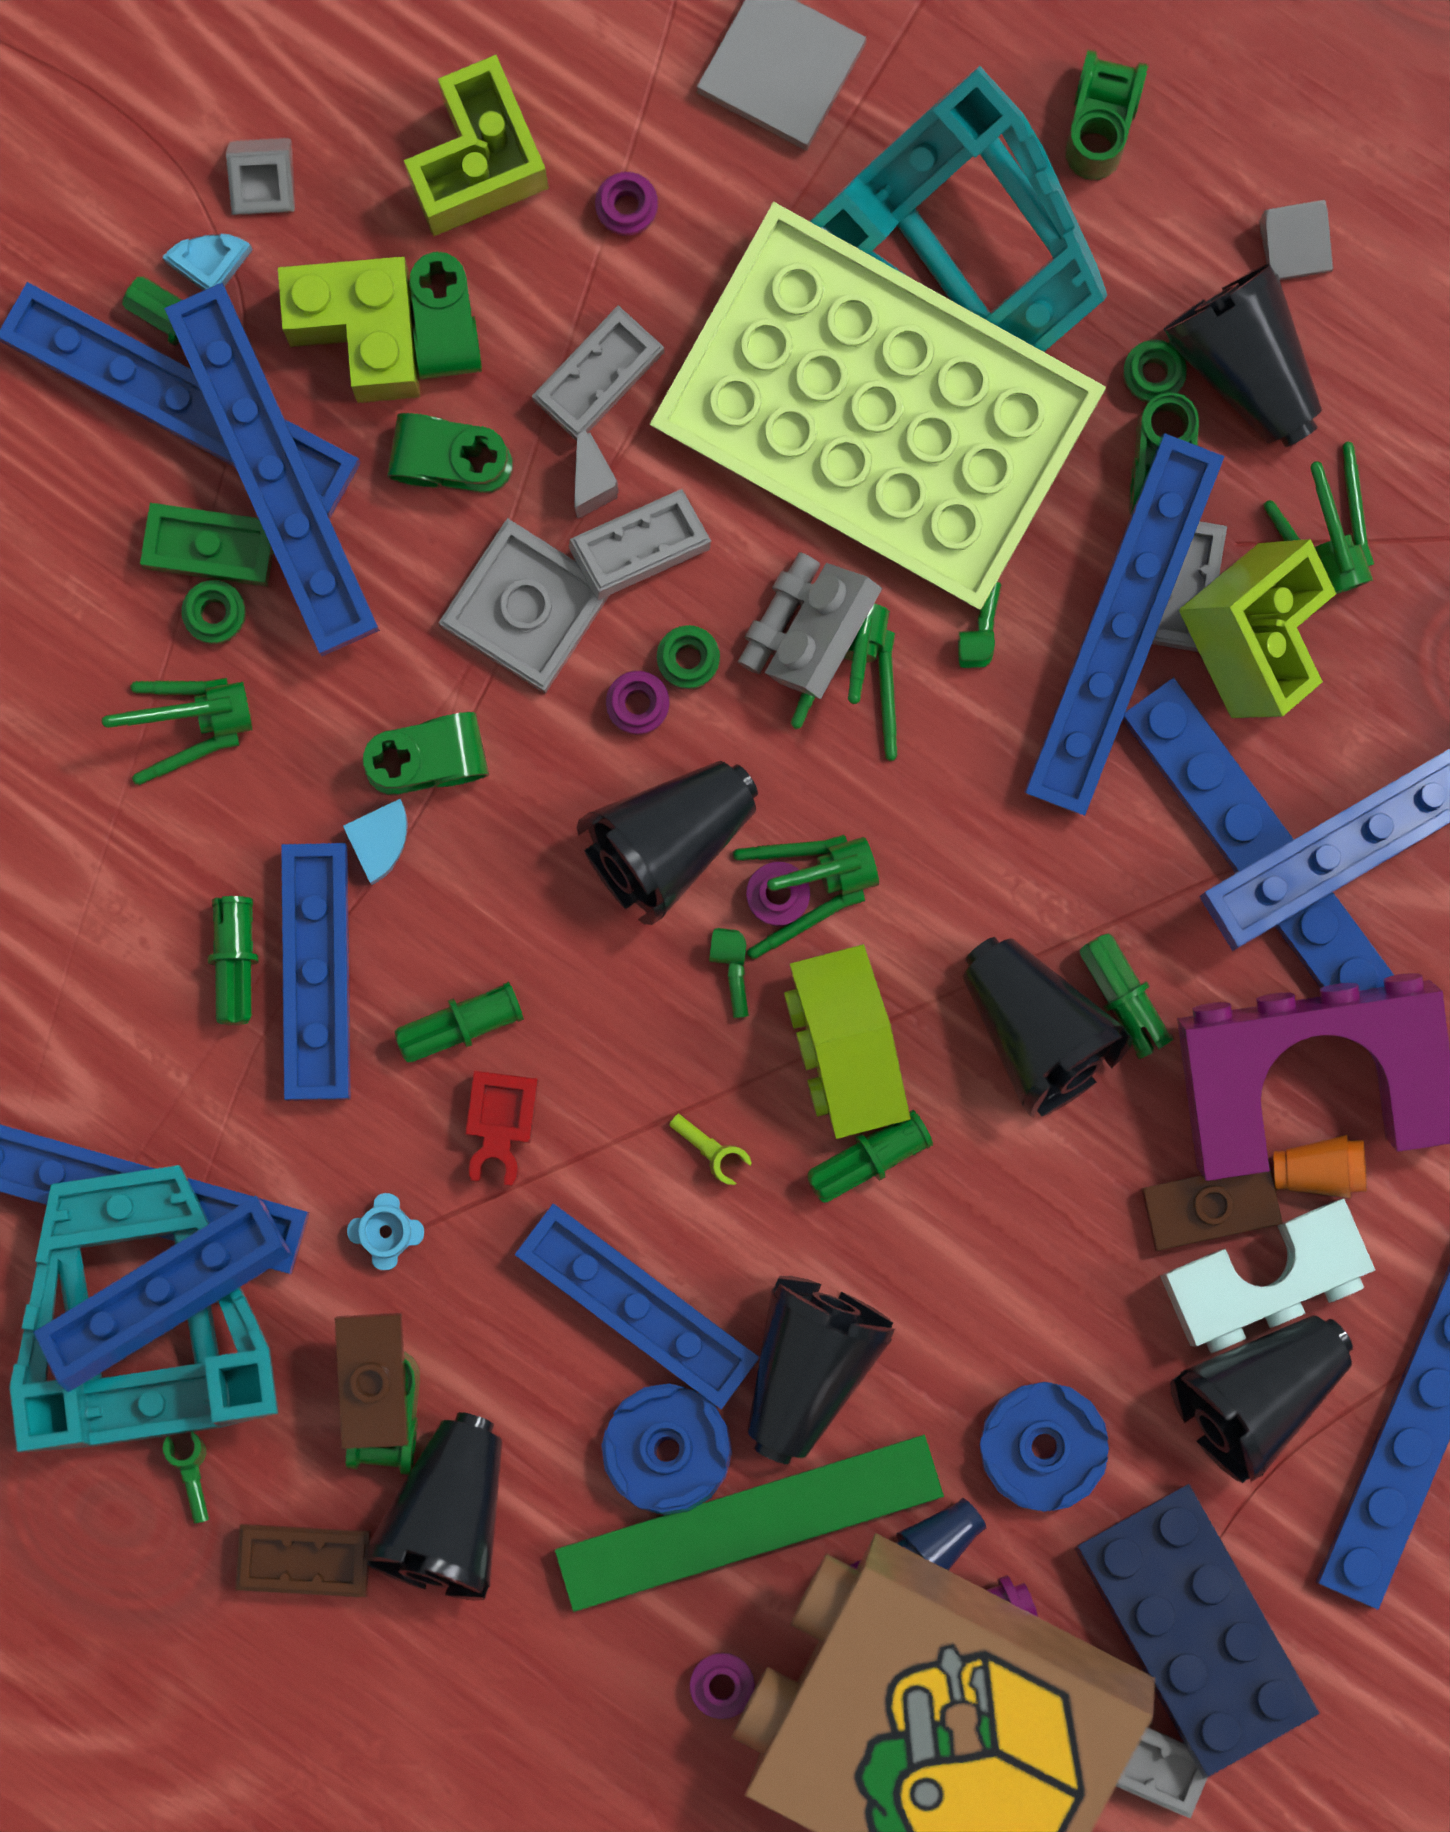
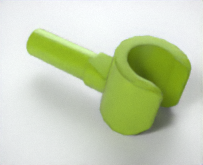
(708, 1147)

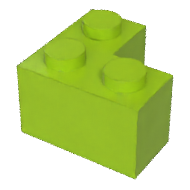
(490, 159)
(360, 305)
(1250, 624)
(847, 1042)

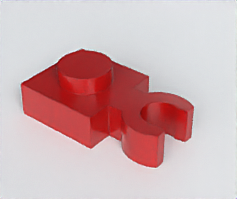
(500, 1113)

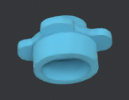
(367, 1231)

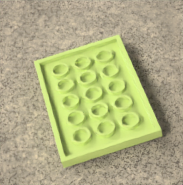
(877, 406)

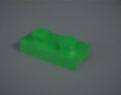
(206, 545)

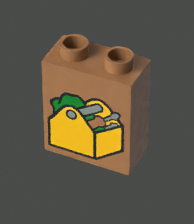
(938, 1709)

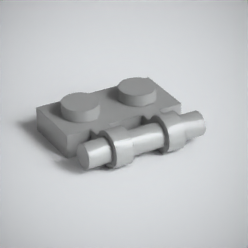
(820, 632)

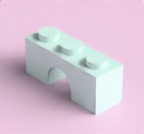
(1321, 1257)

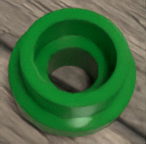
(1154, 352)
(213, 592)
(688, 637)

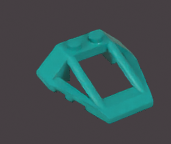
(928, 153)
(143, 1404)

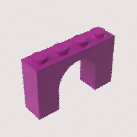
(1232, 1051)

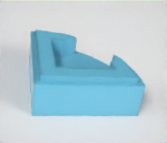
(208, 258)
(379, 839)

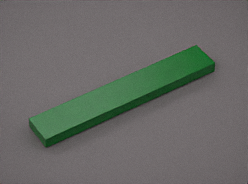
(749, 1523)

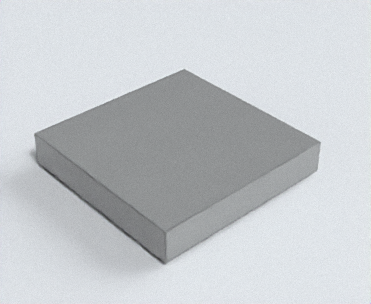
(782, 67)
(524, 606)

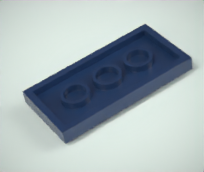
(1196, 1631)

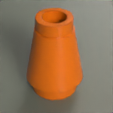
(1323, 1167)

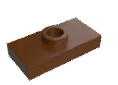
(1205, 1210)
(371, 1380)
(302, 1560)

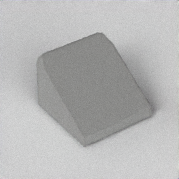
(260, 176)
(1297, 239)
(594, 479)

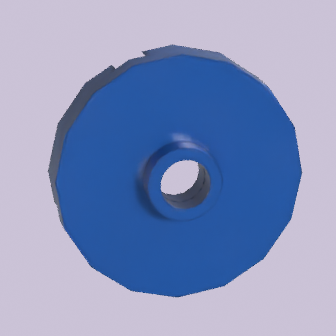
(642, 1425)
(1078, 1453)

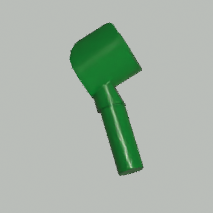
(977, 647)
(729, 948)
(190, 1475)

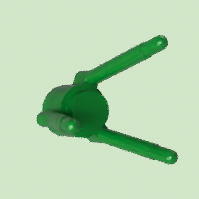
(1343, 558)
(869, 641)
(219, 709)
(843, 868)

